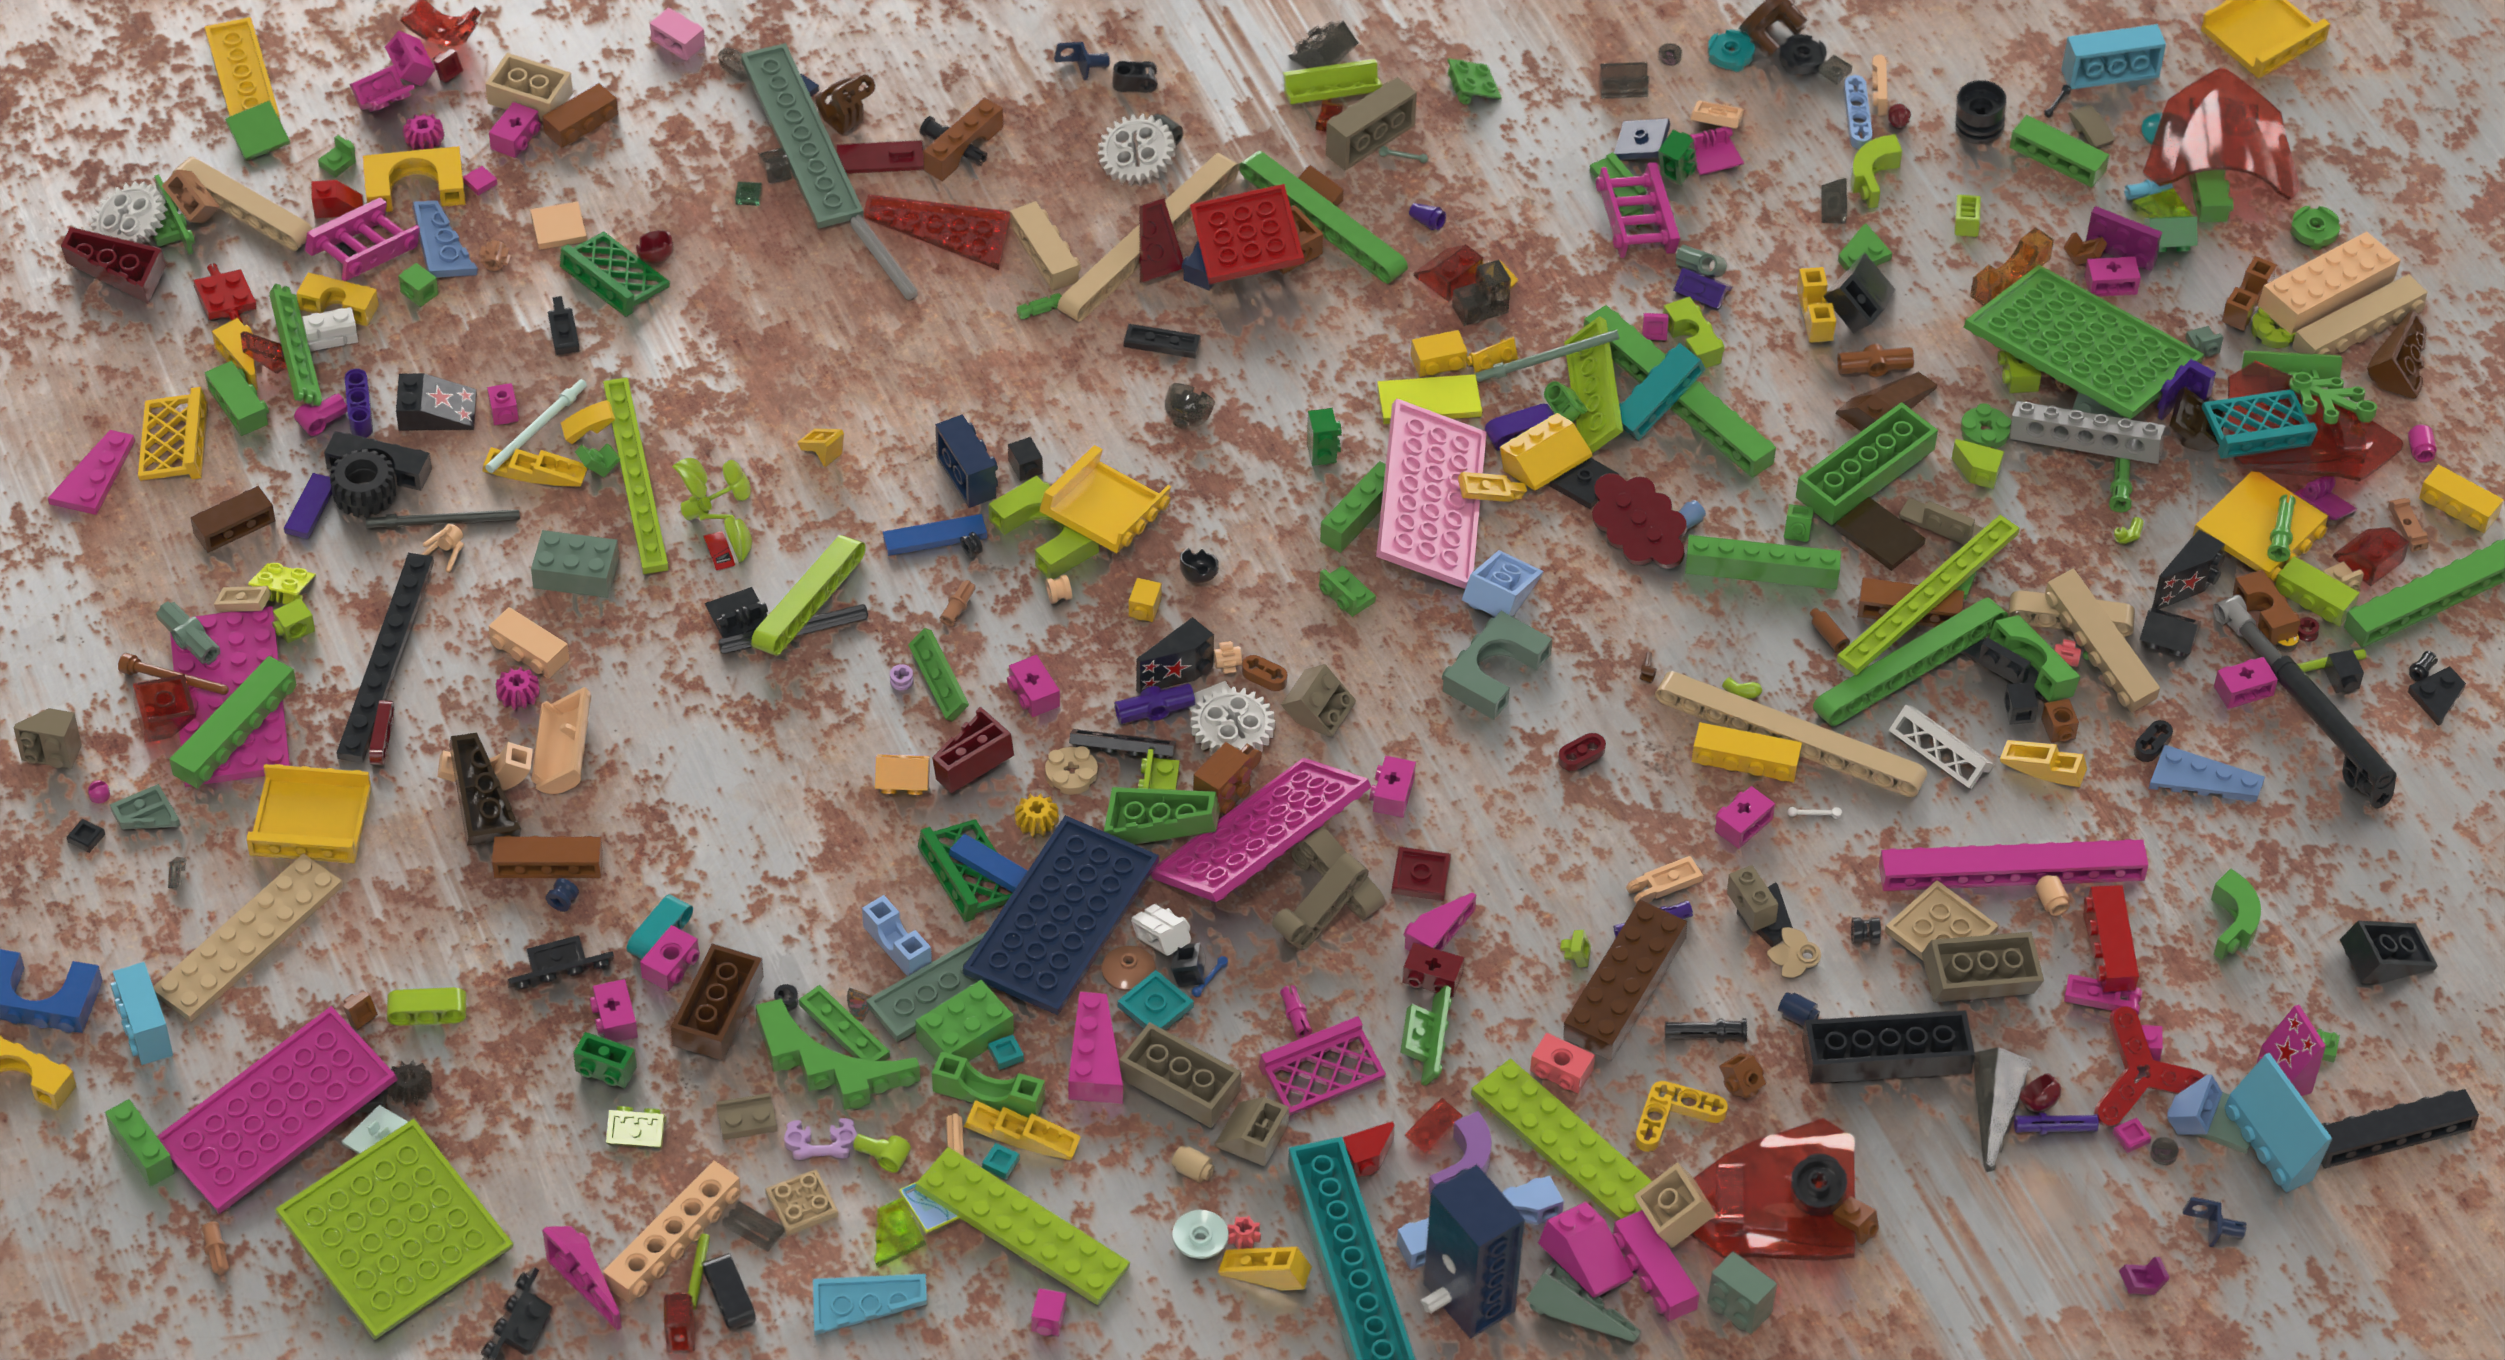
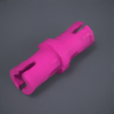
(1296, 1011)

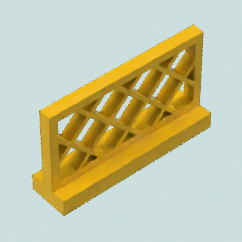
(193, 448)

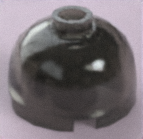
(1186, 406)

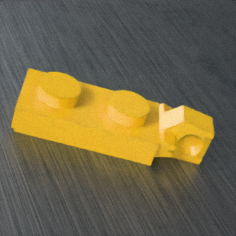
(1490, 487)

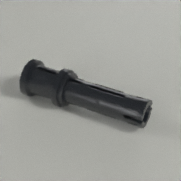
(934, 130)
(1721, 1030)

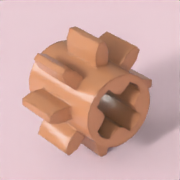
(494, 255)

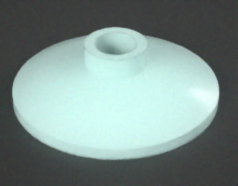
(1200, 1225)

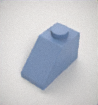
(2195, 1107)

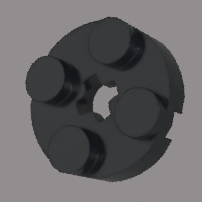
(1799, 64)

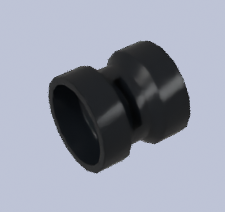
(1865, 930)

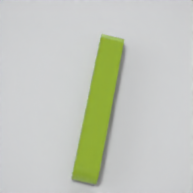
(808, 595)

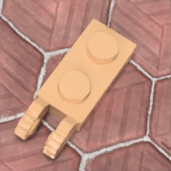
(1879, 83)
(1665, 880)

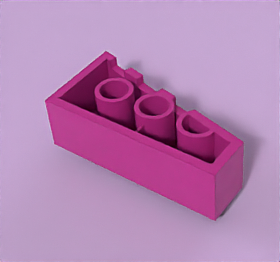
(1094, 1057)

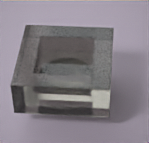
(1835, 69)

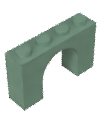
(1503, 637)

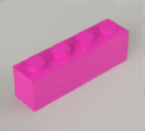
(1655, 1266)

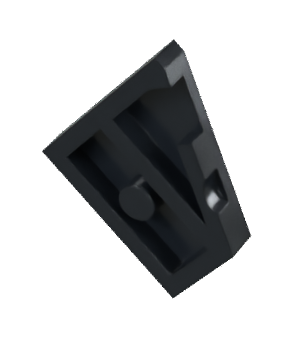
(2438, 693)

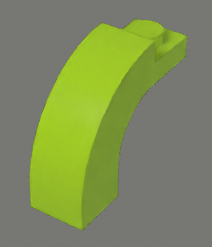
(1871, 158)

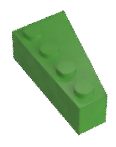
(1160, 814)

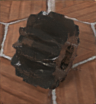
(412, 1083)

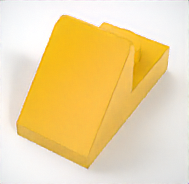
(825, 442)

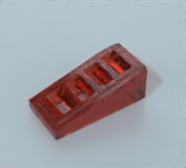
(264, 351)

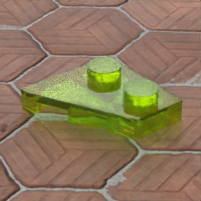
(2162, 205)
(896, 1233)

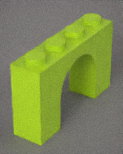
(1023, 505)

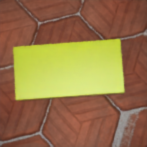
(1447, 395)

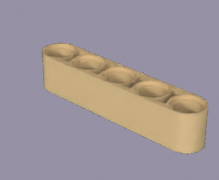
(2038, 613)

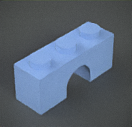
(884, 925)

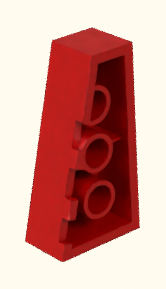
(2111, 938)

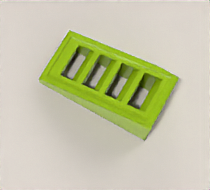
(1967, 216)

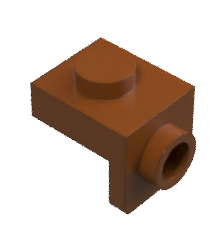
(2081, 251)
(1858, 1218)

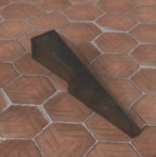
(1998, 1084)

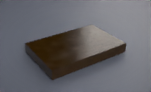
(1880, 533)

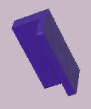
(1701, 287)

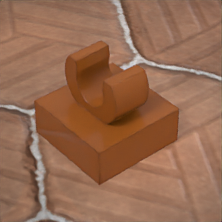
(359, 1009)

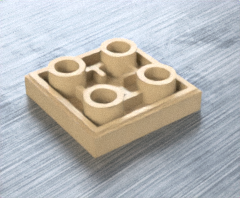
(801, 1202)

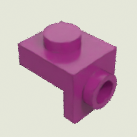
(2144, 1278)

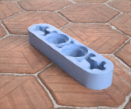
(1857, 111)

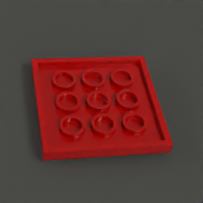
(1247, 234)

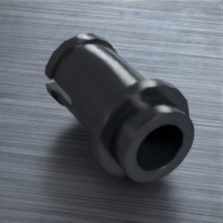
(2421, 668)

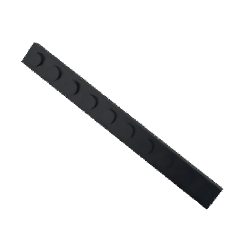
(385, 657)

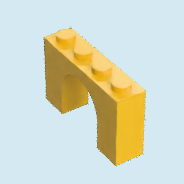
(440, 164)

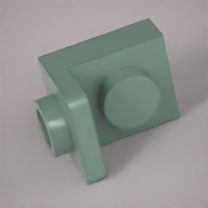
(2205, 340)

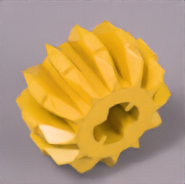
(1036, 815)

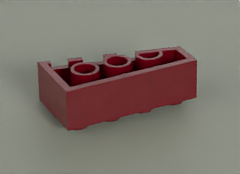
(116, 261)

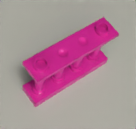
(1656, 198)
(356, 222)

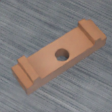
(2408, 524)

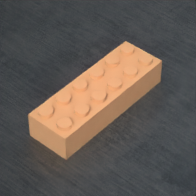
(2329, 282)

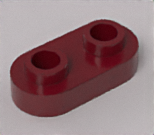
(1578, 752)

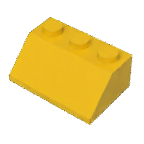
(1544, 452)

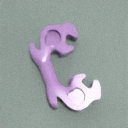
(797, 1140)

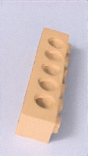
(714, 1182)

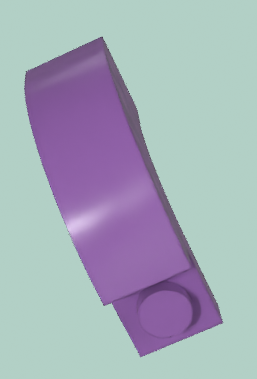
(1475, 1141)

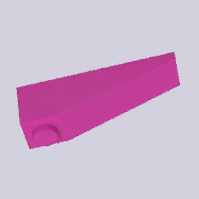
(574, 1260)

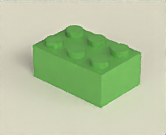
(965, 1023)

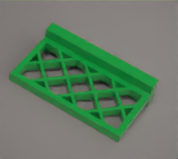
(602, 281)
(951, 873)

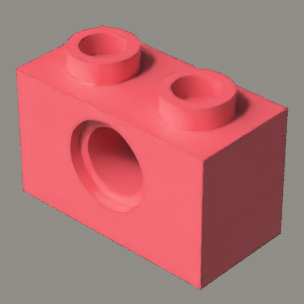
(1575, 1063)

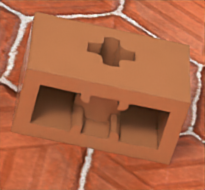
(190, 196)

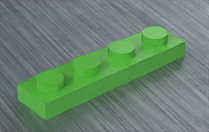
(938, 674)
(842, 1025)

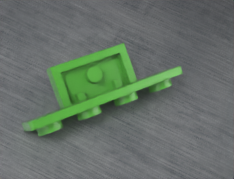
(174, 225)
(2316, 365)
(1425, 1034)

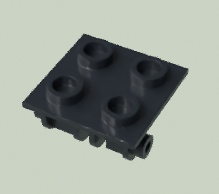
(737, 612)

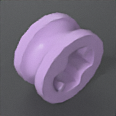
(898, 671)

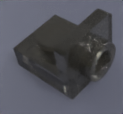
(776, 165)

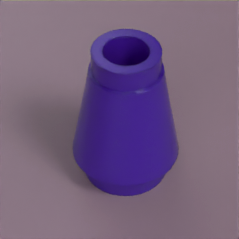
(1430, 216)

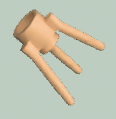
(446, 539)

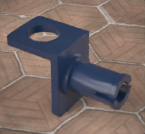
(1082, 57)
(2216, 1223)

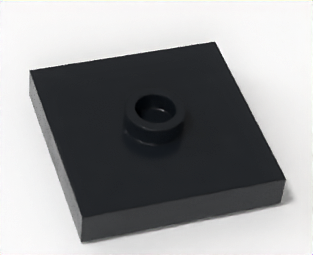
(1580, 482)

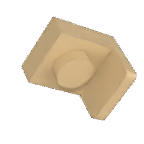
(2345, 575)

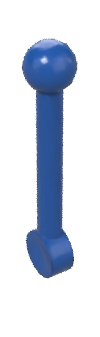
(1222, 962)

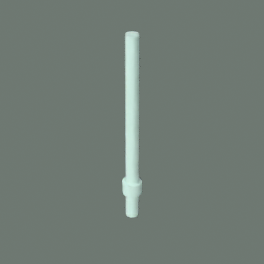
(566, 398)

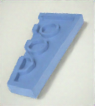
(439, 243)

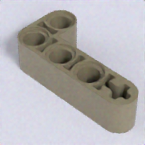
(1322, 852)
(1321, 903)

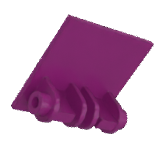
(2320, 495)

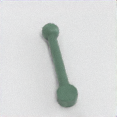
(1384, 151)

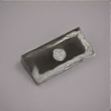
(1834, 202)

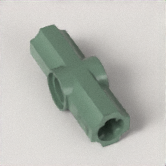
(188, 632)

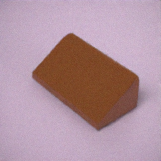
(1322, 185)

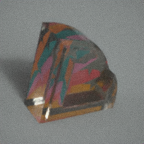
(175, 867)
(857, 1003)

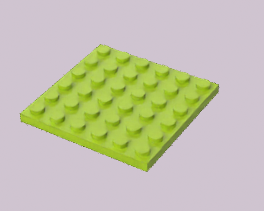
(394, 1228)

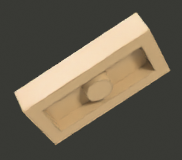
(242, 599)

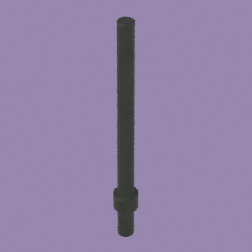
(392, 521)

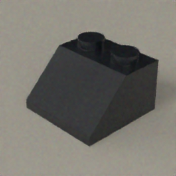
(2169, 631)

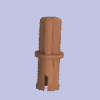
(957, 603)
(215, 1247)

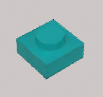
(1005, 1052)
(1000, 1161)

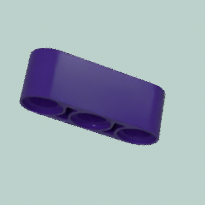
(358, 403)
(1509, 426)

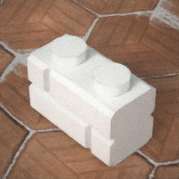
(330, 329)
(1161, 929)

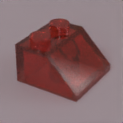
(1450, 270)
(2374, 553)
(163, 707)

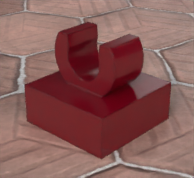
(447, 65)

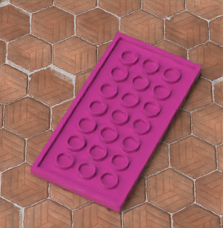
(244, 644)
(1260, 829)
(275, 1109)

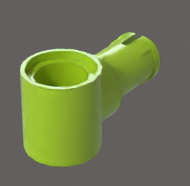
(888, 1153)

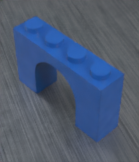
(64, 1011)

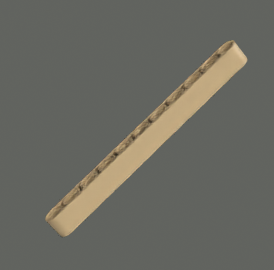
(1125, 256)
(1817, 742)

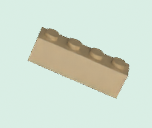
(1044, 245)

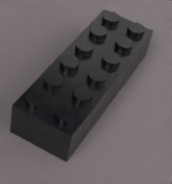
(1888, 1046)

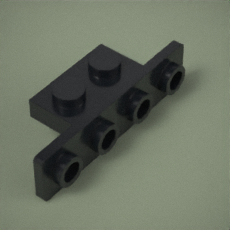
(2003, 662)
(557, 959)
(521, 1321)

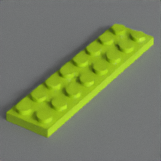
(1562, 1139)
(1022, 1226)

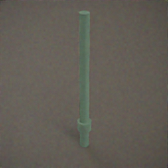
(1500, 370)

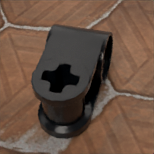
(1132, 76)

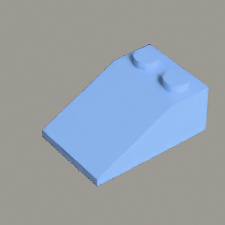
(1501, 584)

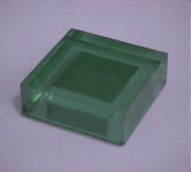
(748, 193)

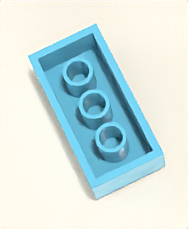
(2113, 56)

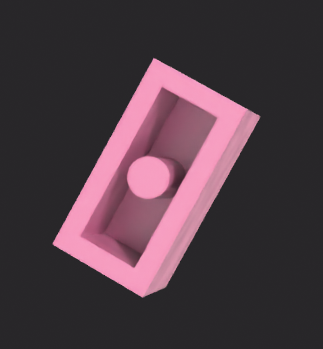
(677, 34)

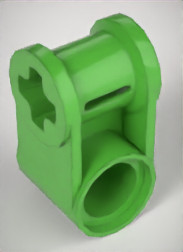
(1564, 401)

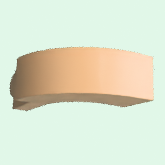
(509, 766)

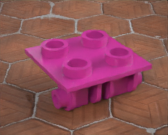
(1715, 150)

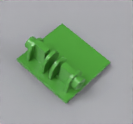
(1471, 80)

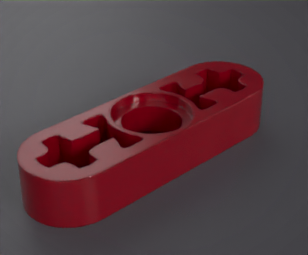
(381, 732)

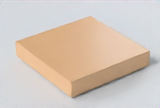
(1717, 114)
(558, 225)

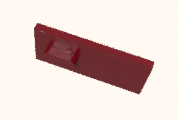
(881, 156)

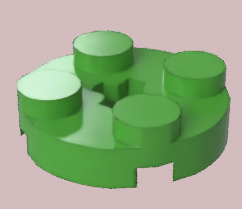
(2312, 236)
(1986, 416)

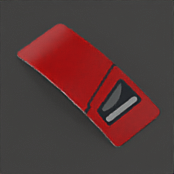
(719, 550)

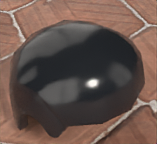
(1198, 566)

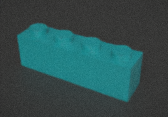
(1660, 390)

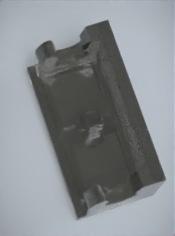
(1623, 80)

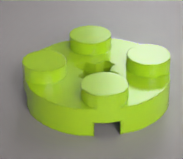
(2263, 327)

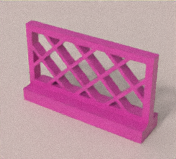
(1317, 1044)

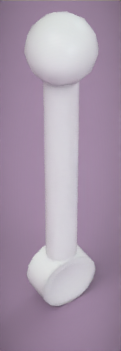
(1835, 812)

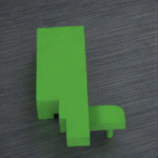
(1617, 169)

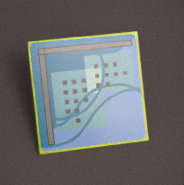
(926, 1211)

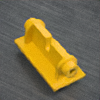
(1504, 352)

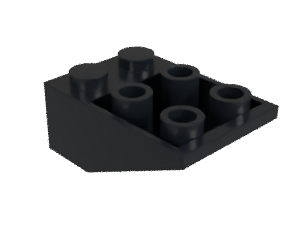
(1860, 294)

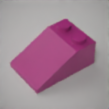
(1586, 1249)

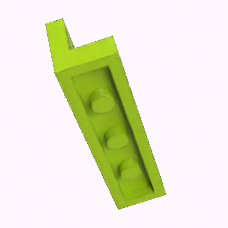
(1331, 81)

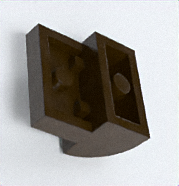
(2191, 422)

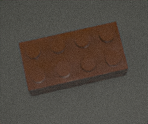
(717, 1001)

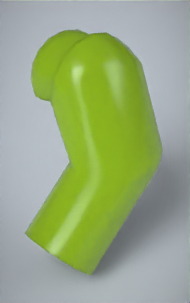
(2129, 535)
(1746, 690)

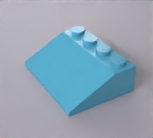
(2278, 1124)

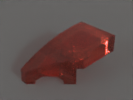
(1328, 110)

